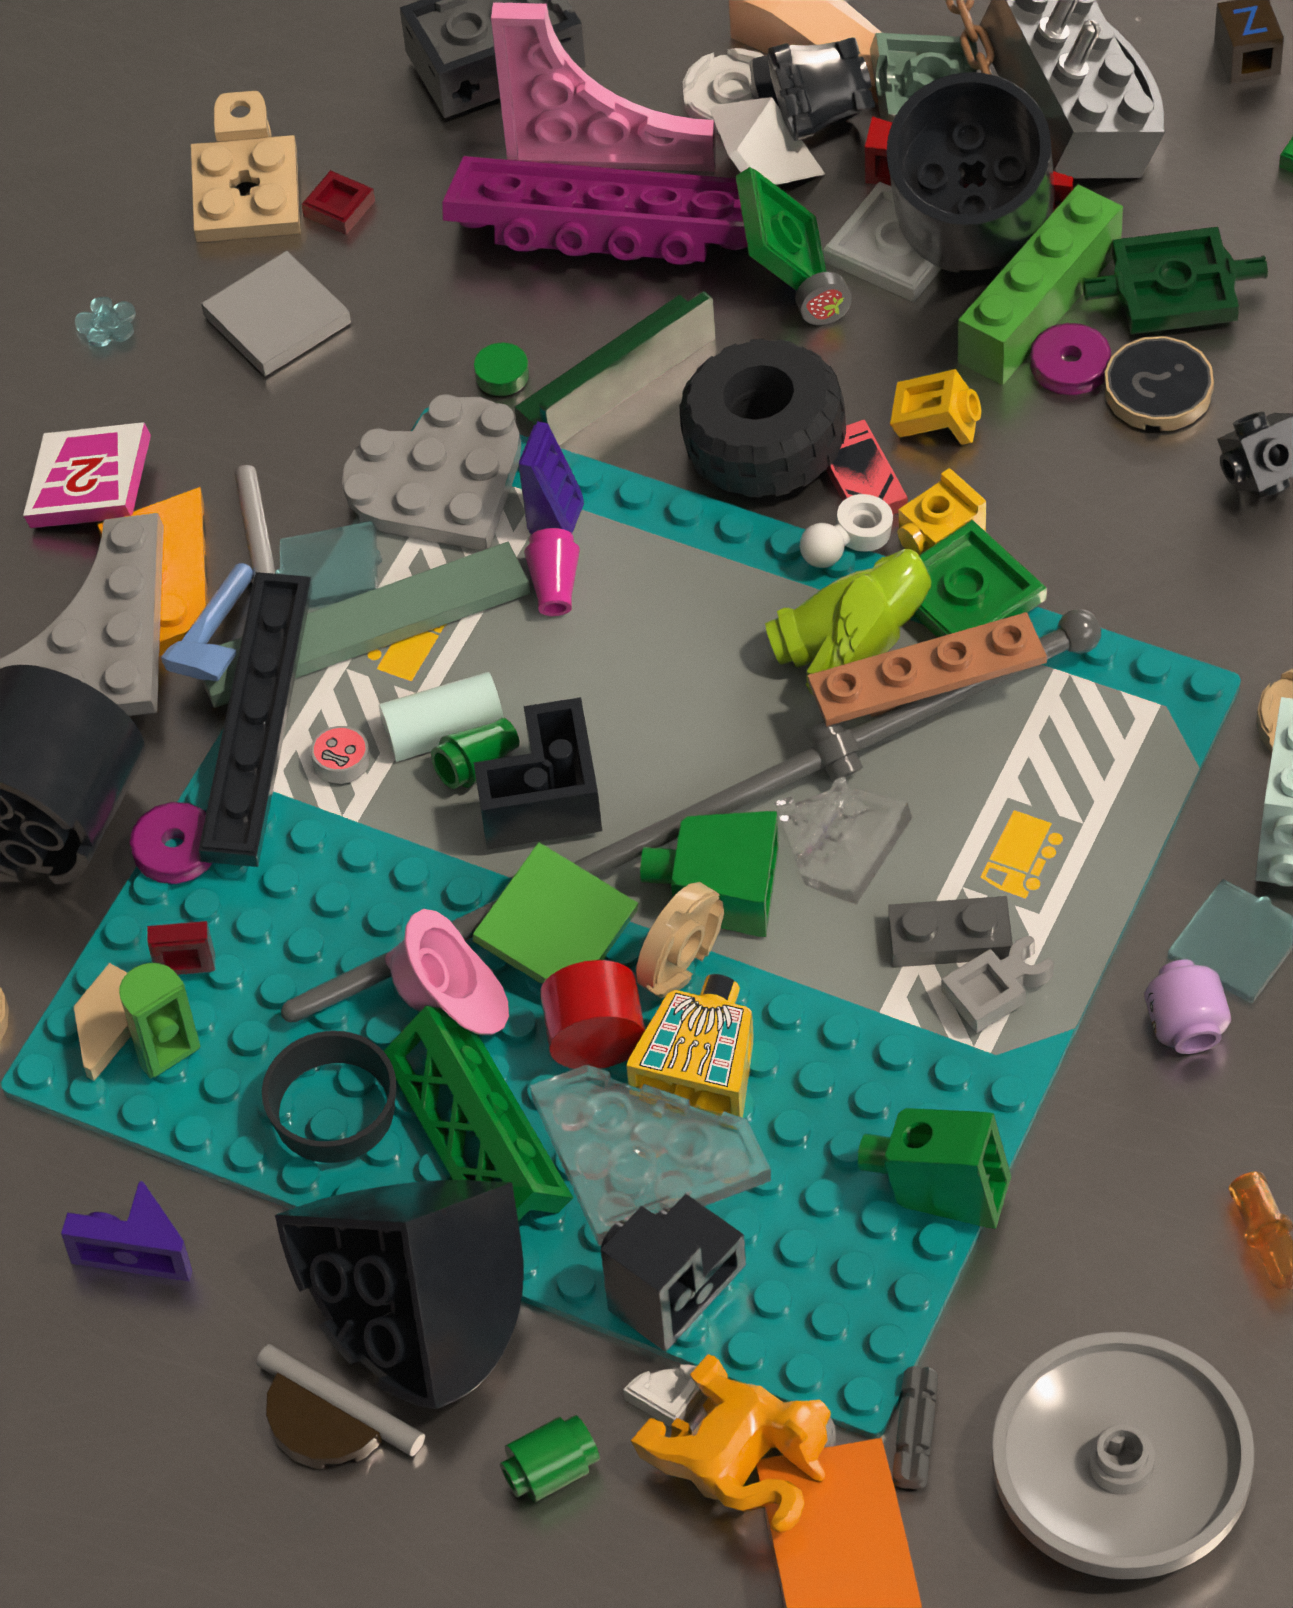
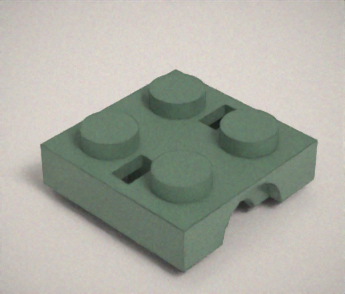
(911, 61)

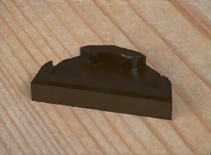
(314, 1429)

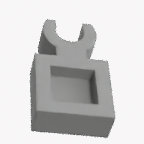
(993, 988)

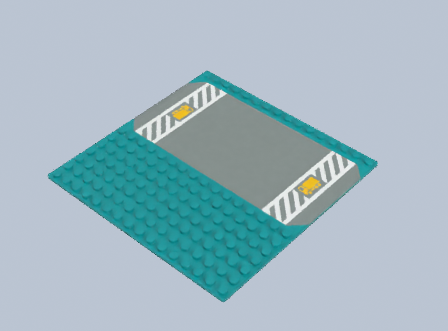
(1021, 792)

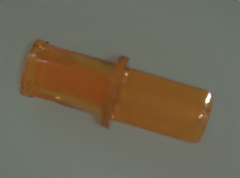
(1266, 1227)

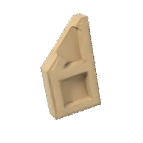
(101, 1021)

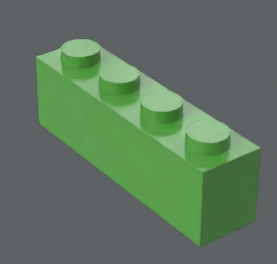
(1038, 284)

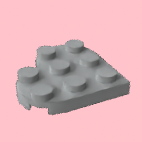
(442, 477)

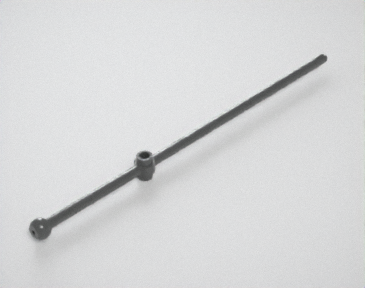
(832, 750)

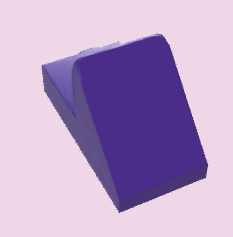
(140, 1245)

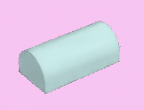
(421, 719)

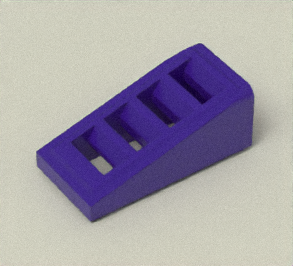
(548, 484)

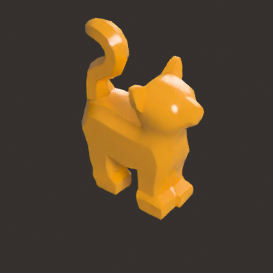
(733, 1438)

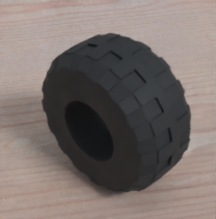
(769, 452)

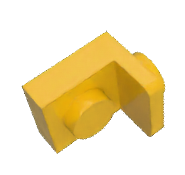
(935, 404)

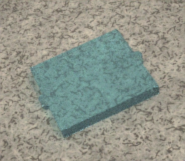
(336, 559)
(1238, 939)

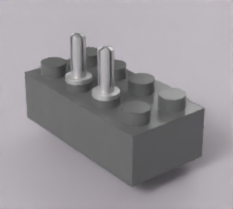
(1086, 81)

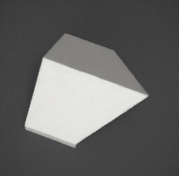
(760, 140)

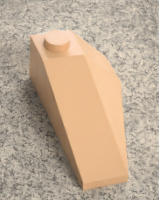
(800, 22)

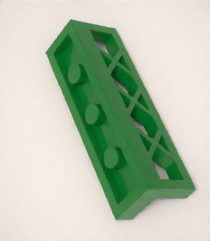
(484, 1102)

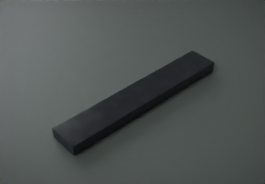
(256, 720)

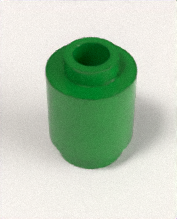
(549, 1458)

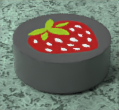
(823, 298)

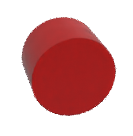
(592, 1014)

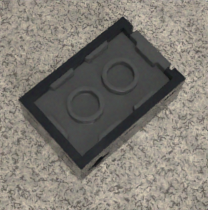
(456, 52)

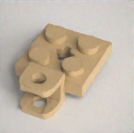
(244, 154)

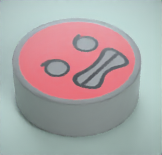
(340, 754)

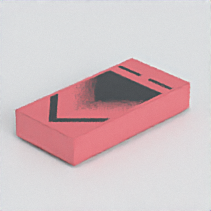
(864, 469)

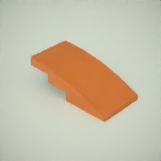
(849, 1535)

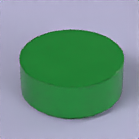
(501, 369)

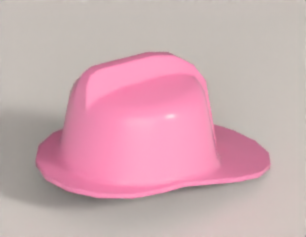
(443, 972)

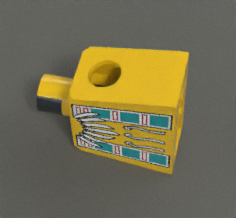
(698, 1048)

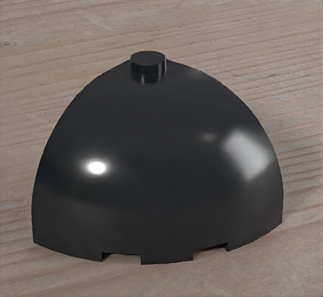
(442, 1260)

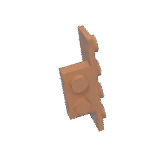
(926, 669)

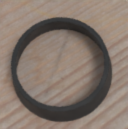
(319, 1050)

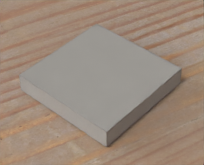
(276, 313)

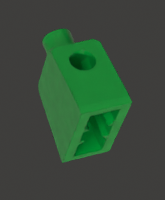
(728, 854)
(943, 1164)

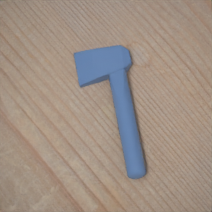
(193, 654)

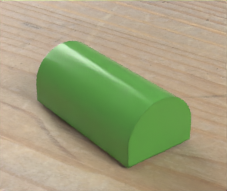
(158, 1017)

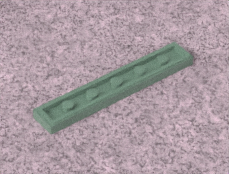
(398, 612)

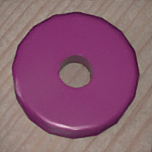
(1070, 340)
(159, 826)

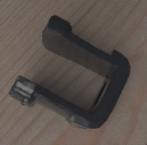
(813, 84)

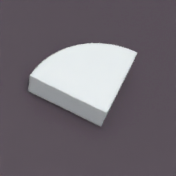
(665, 1393)

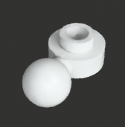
(861, 524)

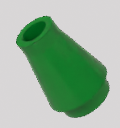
(458, 751)

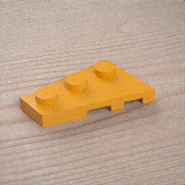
(182, 565)

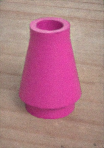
(553, 566)

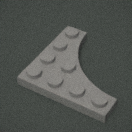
(114, 620)

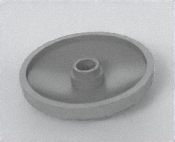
(1122, 1455)

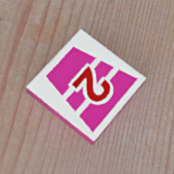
(87, 475)

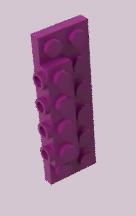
(597, 209)

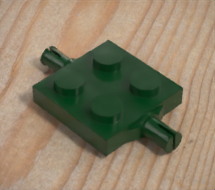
(1175, 279)

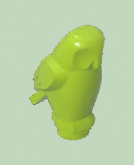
(852, 615)

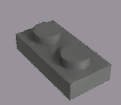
(949, 930)

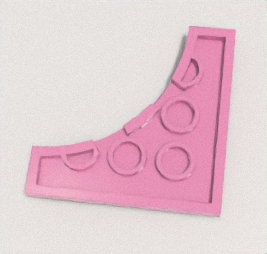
(568, 118)

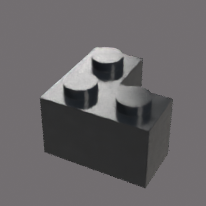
(546, 791)
(669, 1267)

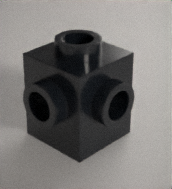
(1259, 453)

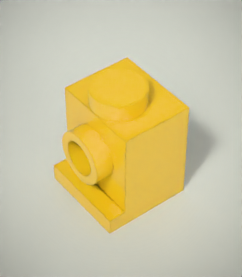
(939, 513)

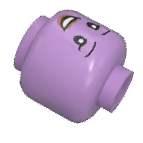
(1187, 1007)

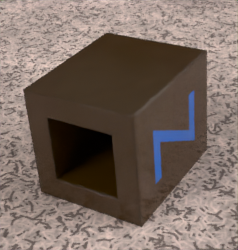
(1248, 39)

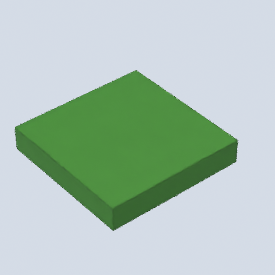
(553, 916)

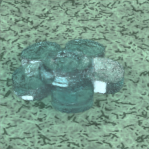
(106, 321)

